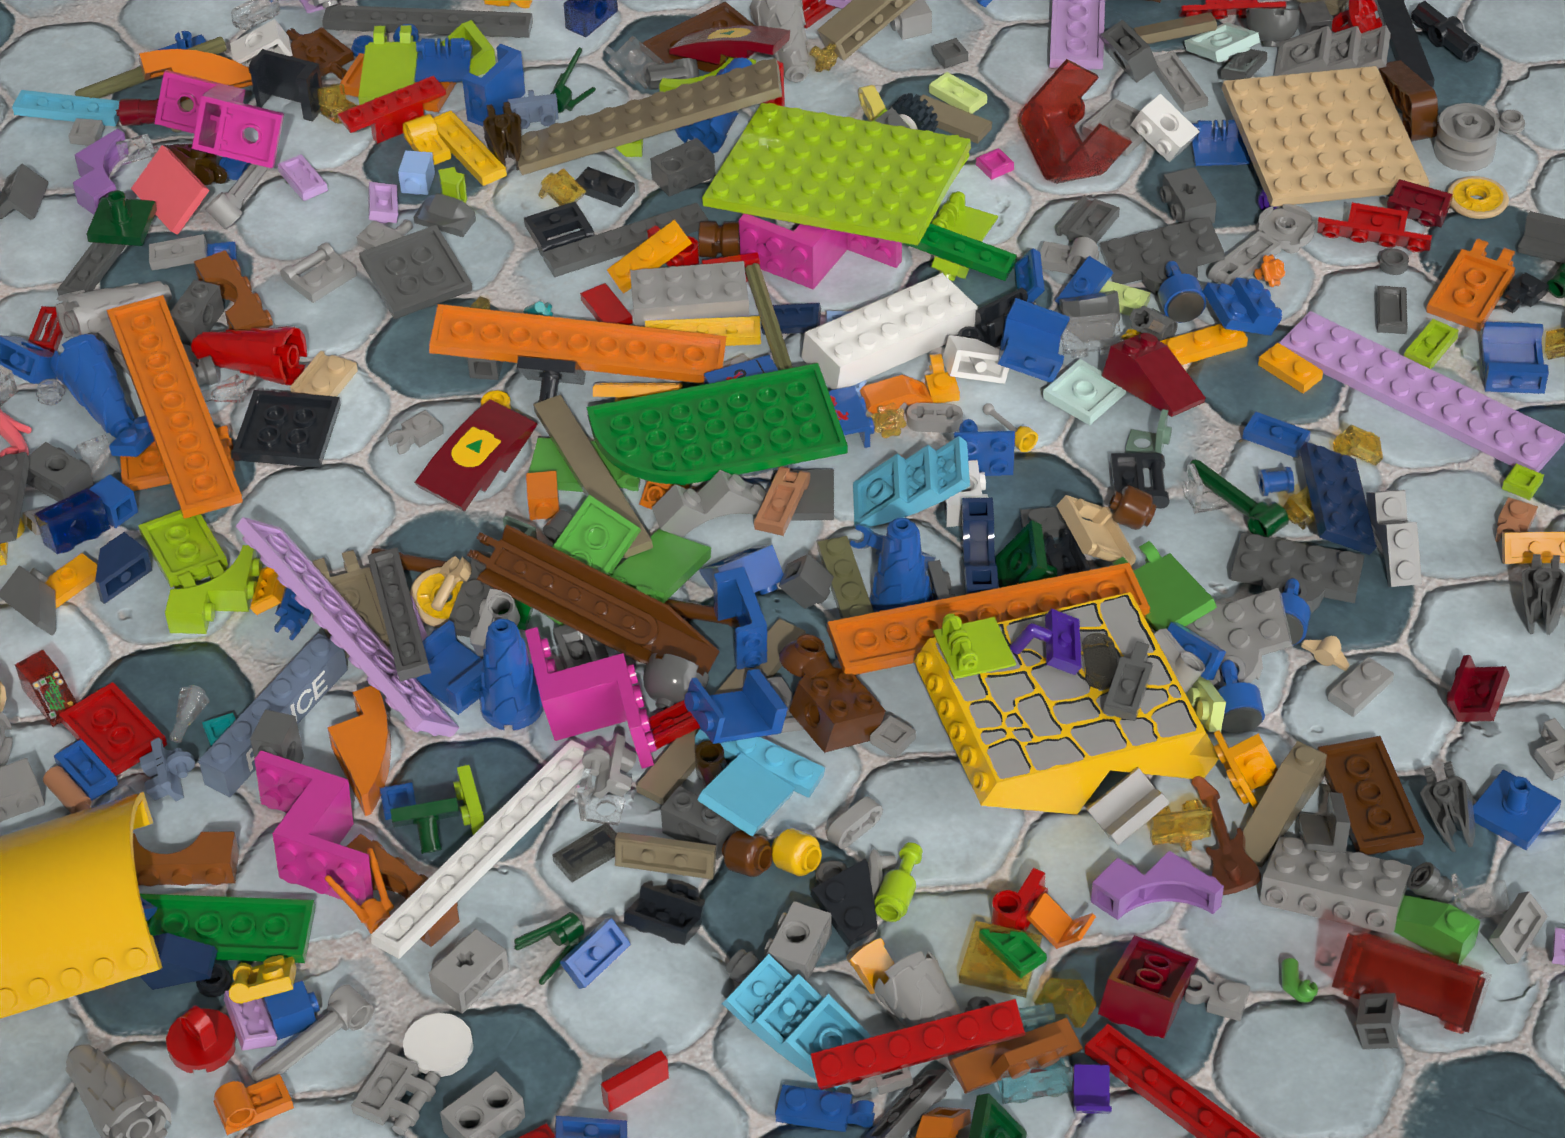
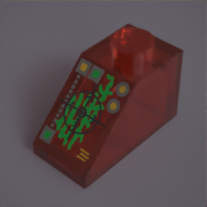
(45, 686)

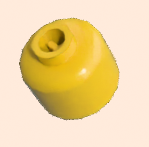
(796, 852)

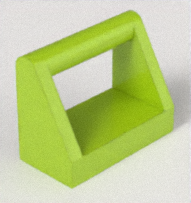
(481, 49)

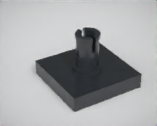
(550, 374)

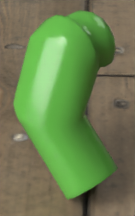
(1293, 985)

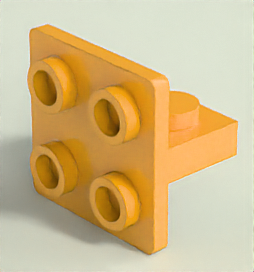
(1246, 765)

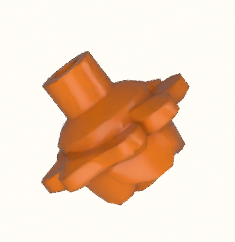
(1271, 270)

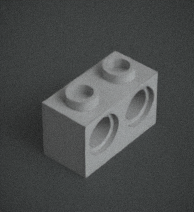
(479, 1110)

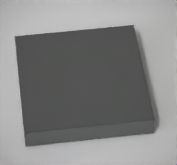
(818, 499)

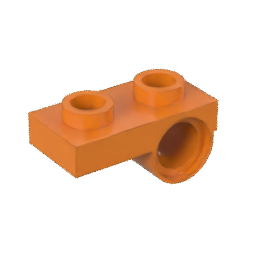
(244, 1107)

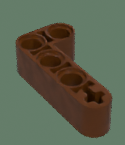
(1413, 98)

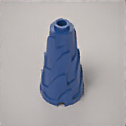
(714, 130)
(93, 382)
(901, 569)
(508, 679)

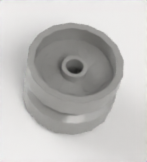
(1466, 137)

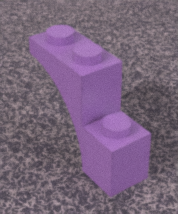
(94, 167)
(1172, 878)

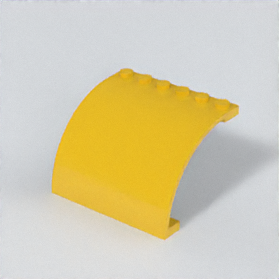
(72, 906)

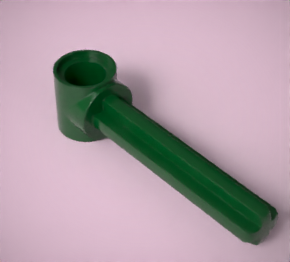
(1262, 517)

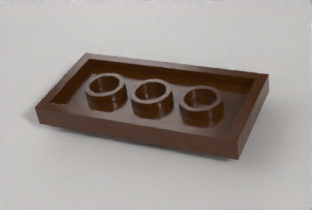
(1373, 796)

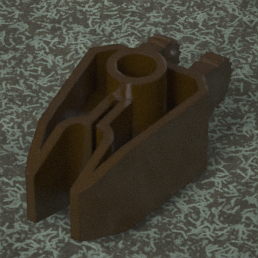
(503, 133)
(200, 163)

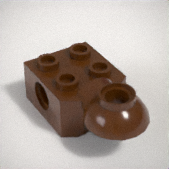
(828, 702)

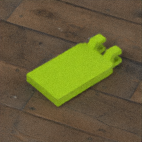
(387, 64)
(183, 549)

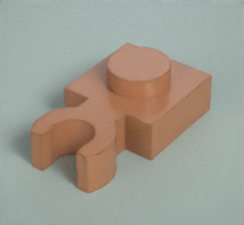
(1515, 517)

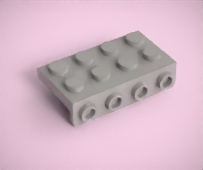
(1335, 885)

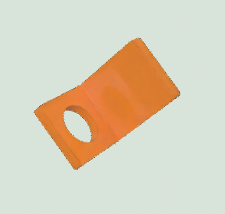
(1055, 922)

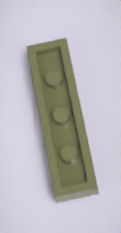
(847, 583)

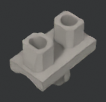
(606, 766)

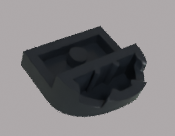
(667, 911)

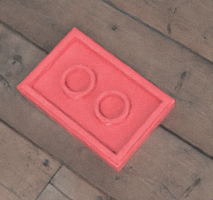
(172, 188)

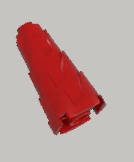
(256, 352)

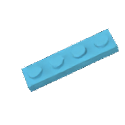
(65, 107)
(783, 763)

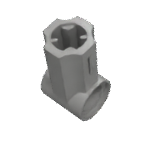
(1183, 663)

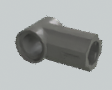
(679, 69)
(1153, 322)

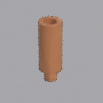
(66, 790)

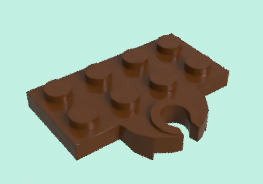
(718, 16)

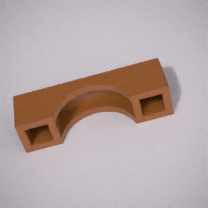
(247, 306)
(206, 861)
(404, 881)

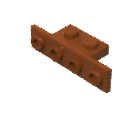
(1016, 1056)

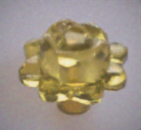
(824, 57)
(889, 420)

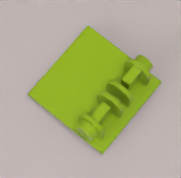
(964, 219)
(973, 646)

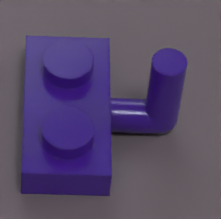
(1061, 640)

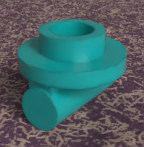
(539, 308)

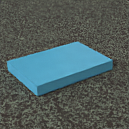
(746, 794)

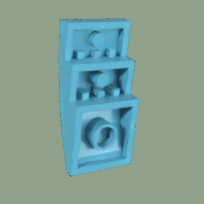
(911, 484)
(791, 1015)

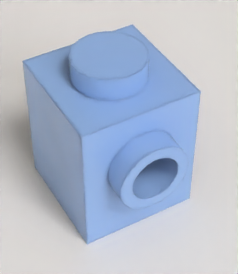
(416, 172)

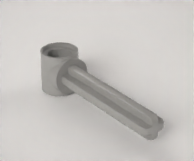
(227, 206)
(346, 1011)

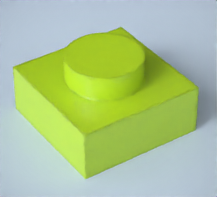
(949, 268)

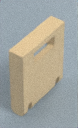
(1097, 538)

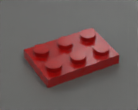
(112, 728)

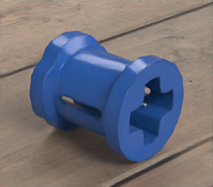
(1276, 481)

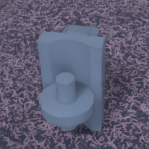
(535, 109)
(169, 767)

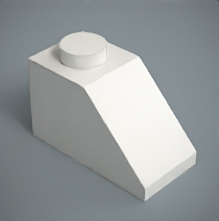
(973, 360)

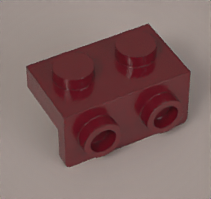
(1422, 203)
(1476, 691)

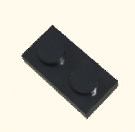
(605, 187)

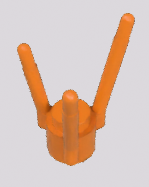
(371, 912)

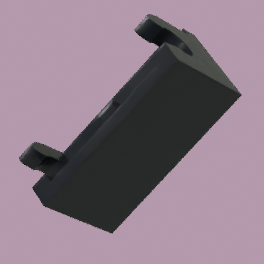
(991, 317)
(1065, 555)

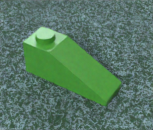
(1437, 927)

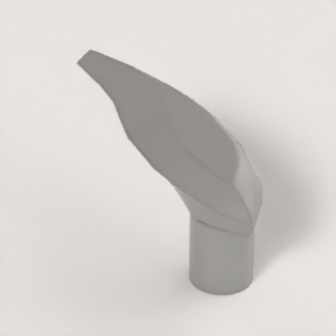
(876, 864)

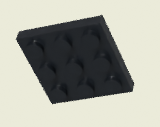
(286, 428)

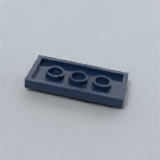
(1337, 498)

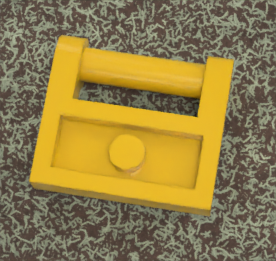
(264, 980)

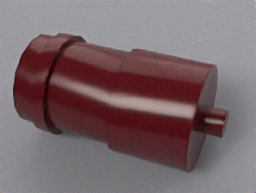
(137, 111)

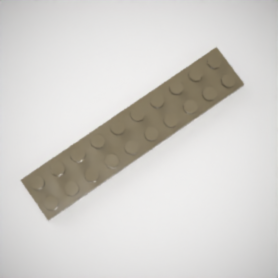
(650, 116)

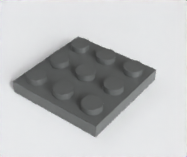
(415, 271)

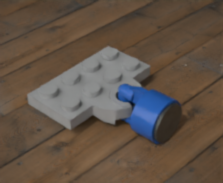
(1246, 632)

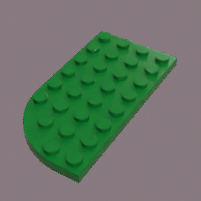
(721, 426)

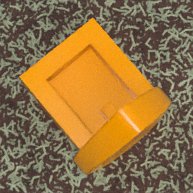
(871, 962)

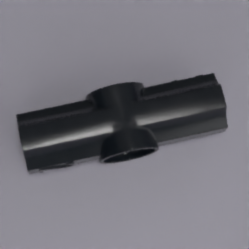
(1445, 31)

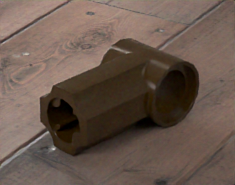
(706, 752)

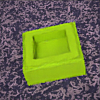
(1522, 481)

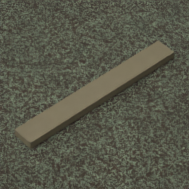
(587, 464)
(679, 758)

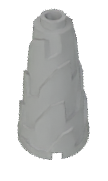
(788, 16)
(87, 311)
(918, 994)
(113, 1098)

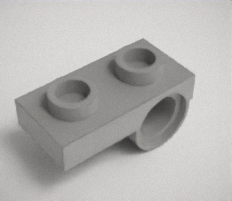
(1068, 258)
(488, 613)

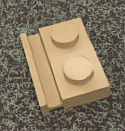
(325, 376)

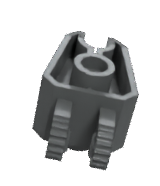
(1543, 590)
(1449, 803)

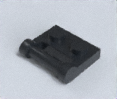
(556, 222)
(1128, 470)

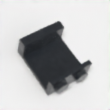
(287, 79)

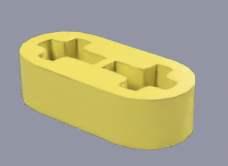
(870, 101)

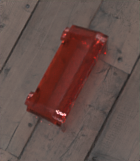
(1051, 133)
(1416, 977)

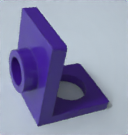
(1092, 1089)

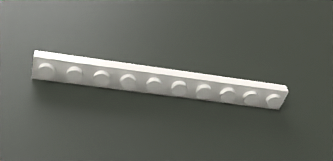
(480, 852)

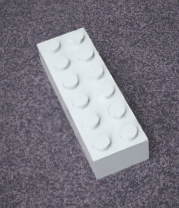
(888, 332)

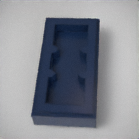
(797, 317)

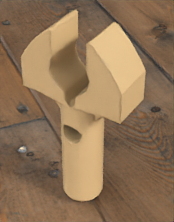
(453, 571)

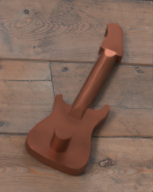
(1231, 863)

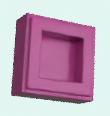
(995, 163)

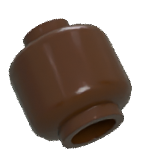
(1132, 507)
(747, 854)

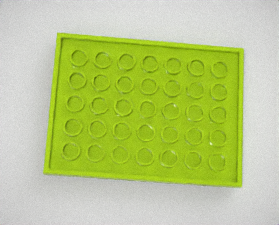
(838, 173)

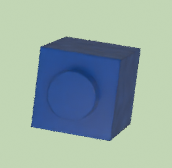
(117, 500)
(292, 1010)

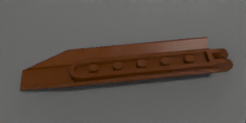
(589, 600)

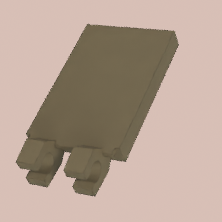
(359, 591)

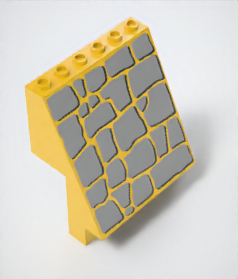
(1041, 733)

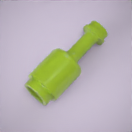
(898, 885)

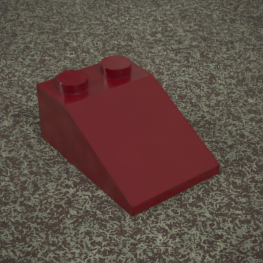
(1152, 374)
(1147, 987)

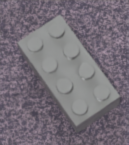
(689, 292)

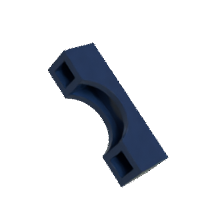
(978, 545)

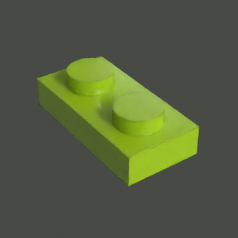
(1432, 343)
(466, 791)

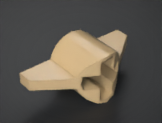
(1327, 652)

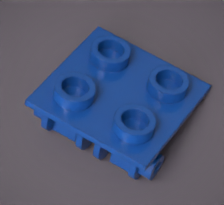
(443, 62)
(1219, 145)
(991, 448)

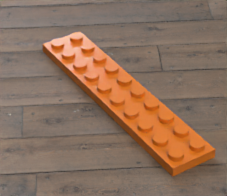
(589, 343)
(174, 407)
(898, 634)

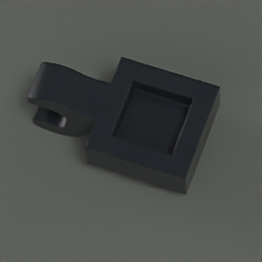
(1526, 291)

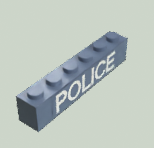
(292, 692)

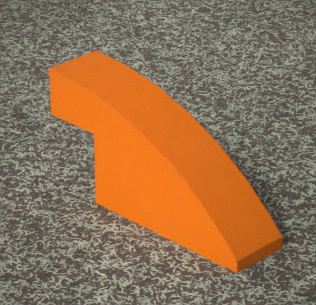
(195, 64)
(364, 747)

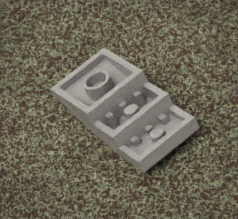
(1336, 51)

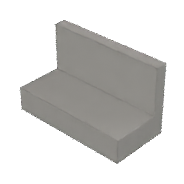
(1127, 806)

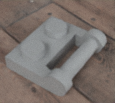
(321, 279)

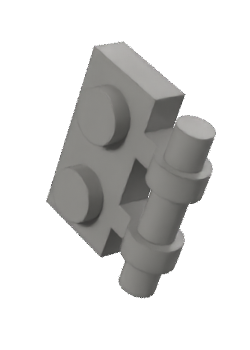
(386, 1088)

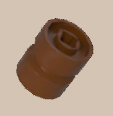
(719, 239)

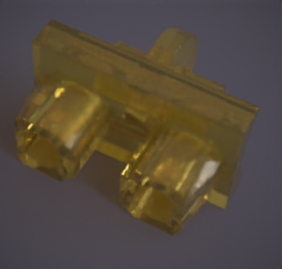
(1181, 826)

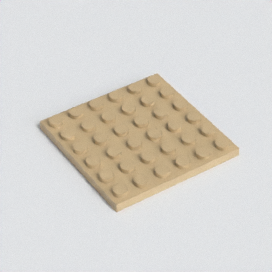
(1323, 135)

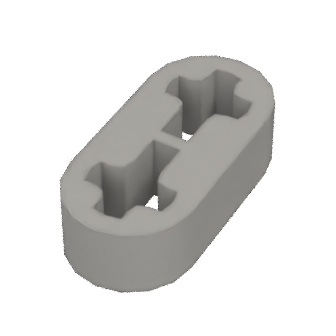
(934, 417)
(854, 822)

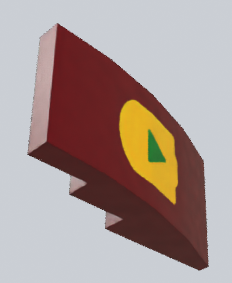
(737, 41)
(476, 454)

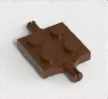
(321, 49)

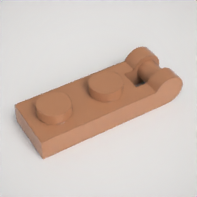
(781, 501)

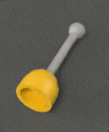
(1024, 436)

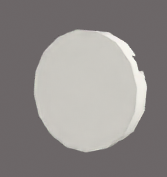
(438, 1044)

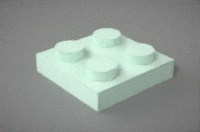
(1222, 42)
(1083, 392)

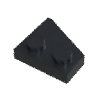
(850, 902)

